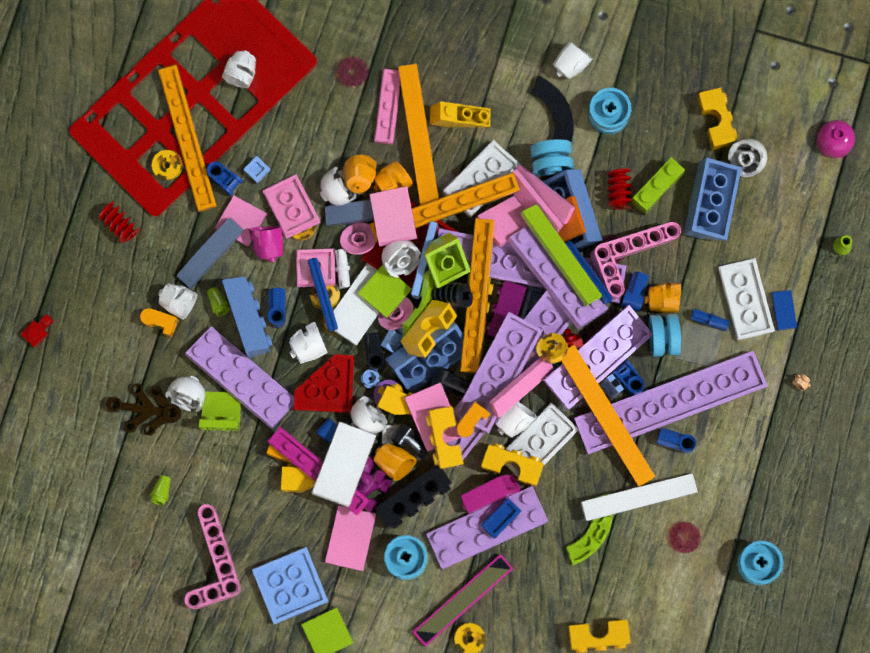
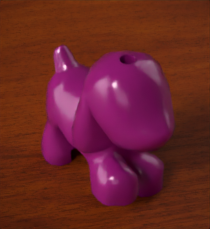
(369, 482)

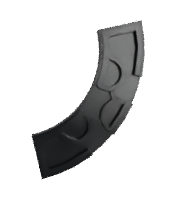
(558, 106)

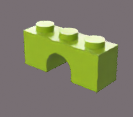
(657, 186)

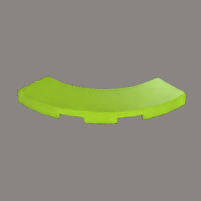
(426, 294)
(591, 540)

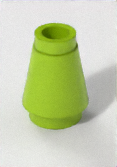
(840, 247)
(218, 302)
(161, 491)

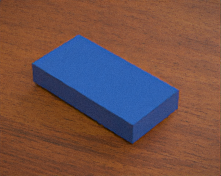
(784, 310)
(501, 518)

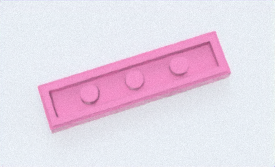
(388, 107)
(529, 198)
(557, 204)
(520, 387)

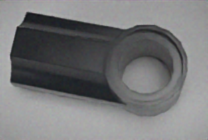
(374, 351)
(450, 381)
(406, 439)

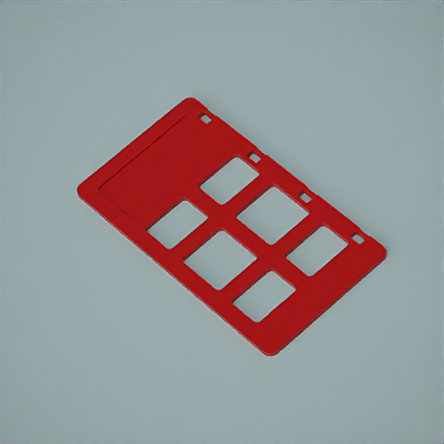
(222, 30)

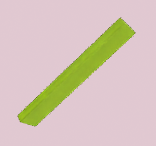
(561, 255)

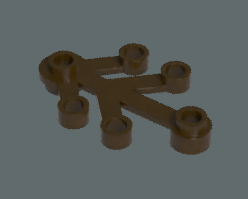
(147, 409)

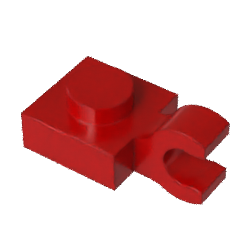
(35, 332)
(572, 339)

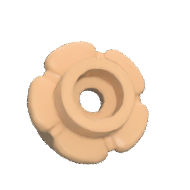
(801, 382)

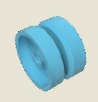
(613, 100)
(551, 157)
(666, 333)
(406, 546)
(771, 560)

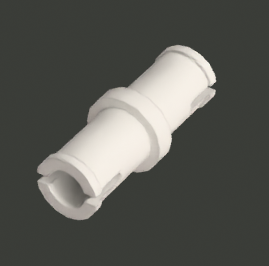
(342, 269)

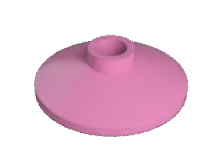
(357, 238)
(398, 317)

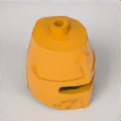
(358, 173)
(392, 177)
(664, 298)
(394, 461)

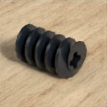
(454, 293)

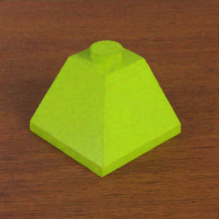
(446, 259)

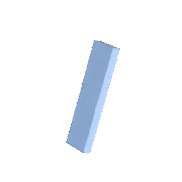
(423, 266)

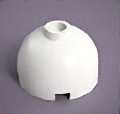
(749, 155)
(334, 188)
(400, 258)
(186, 393)
(367, 417)

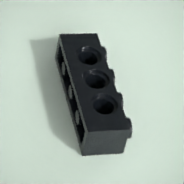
(434, 475)

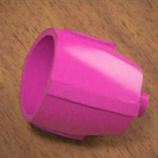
(267, 242)

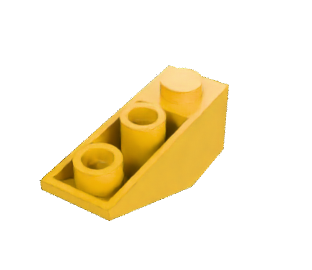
(459, 115)
(394, 400)
(295, 480)

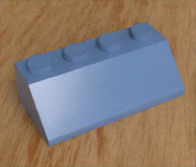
(570, 184)
(712, 200)
(246, 316)
(418, 371)

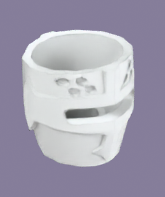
(571, 61)
(240, 69)
(177, 300)
(307, 345)
(515, 420)

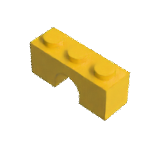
(715, 103)
(418, 338)
(445, 455)
(529, 468)
(616, 636)

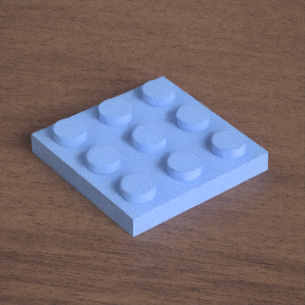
(290, 585)

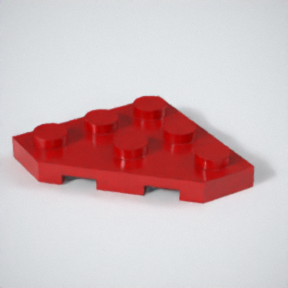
(328, 388)

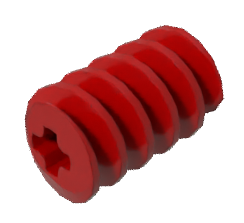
(618, 189)
(117, 224)

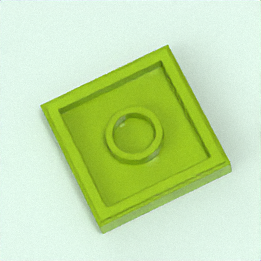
(384, 292)
(327, 632)

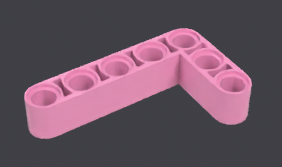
(628, 248)
(218, 561)

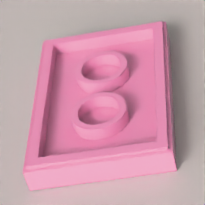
(291, 206)
(393, 216)
(507, 219)
(427, 400)
(350, 538)

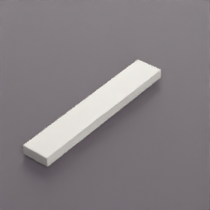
(639, 497)

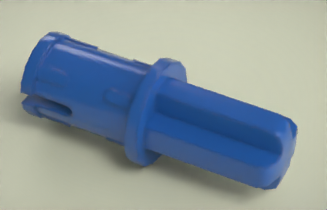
(710, 319)

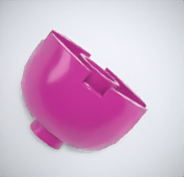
(835, 139)

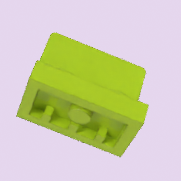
(220, 412)

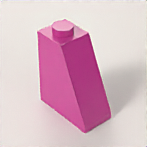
(490, 493)

